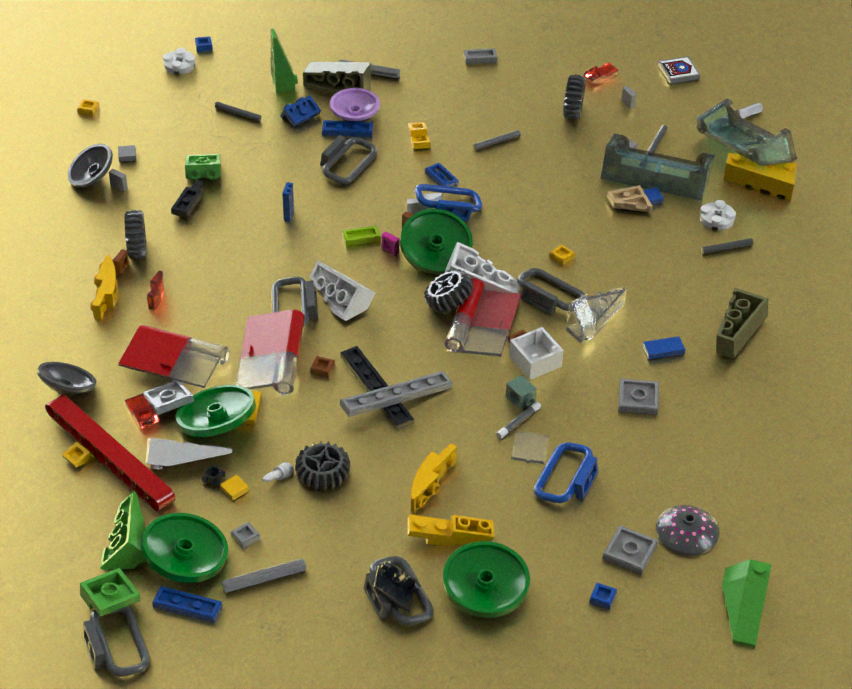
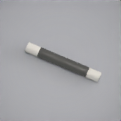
(518, 420)

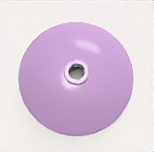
(354, 104)

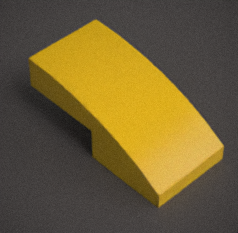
(419, 135)
(77, 455)

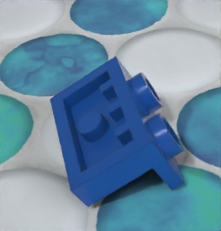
(300, 111)

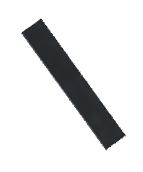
(371, 380)

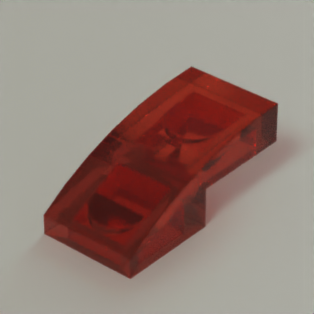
(602, 74)
(156, 294)
(141, 411)

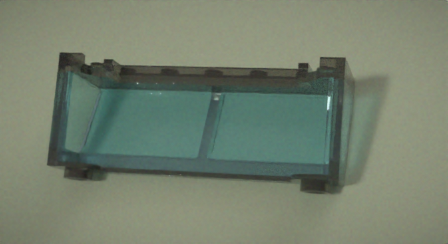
(744, 137)
(655, 170)

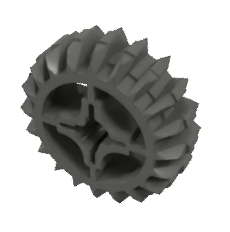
(574, 96)
(135, 234)
(448, 290)
(322, 465)

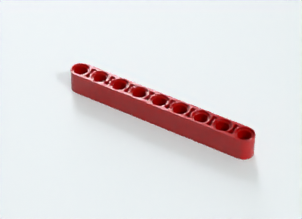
(110, 453)

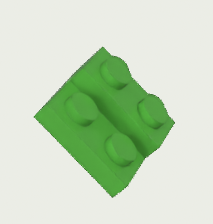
(203, 166)
(109, 592)

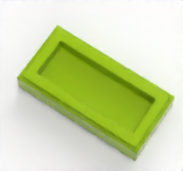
(361, 236)

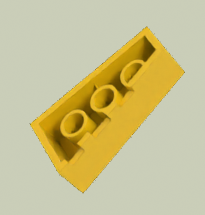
(773, 178)

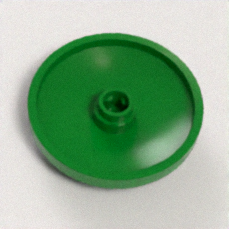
(431, 237)
(216, 410)
(184, 547)
(486, 579)

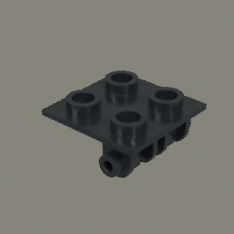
(397, 590)

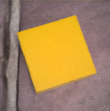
(88, 107)
(562, 254)
(234, 487)

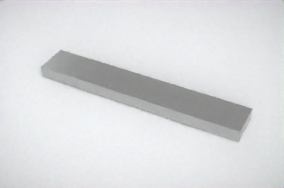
(395, 394)

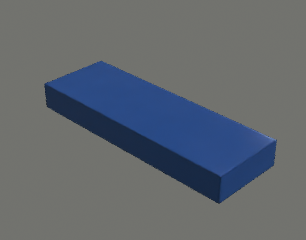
(347, 128)
(187, 604)

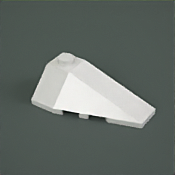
(467, 260)
(342, 293)
(169, 452)

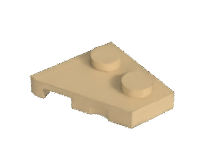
(630, 198)

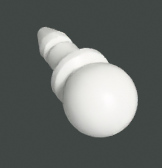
(280, 472)

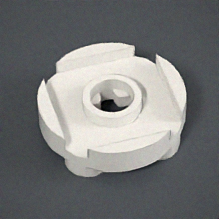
(179, 61)
(717, 215)

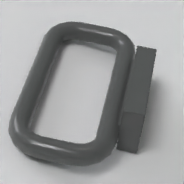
(337, 149)
(308, 296)
(539, 297)
(384, 606)
(99, 649)

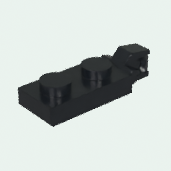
(188, 200)

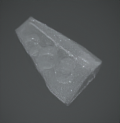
(590, 314)

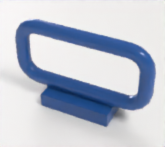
(460, 209)
(581, 481)

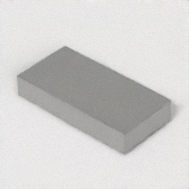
(480, 56)

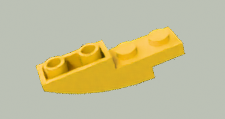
(106, 288)
(428, 475)
(444, 532)

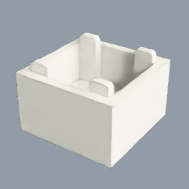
(536, 353)

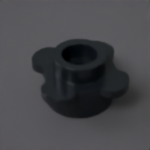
(213, 475)

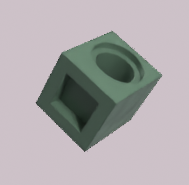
(521, 392)

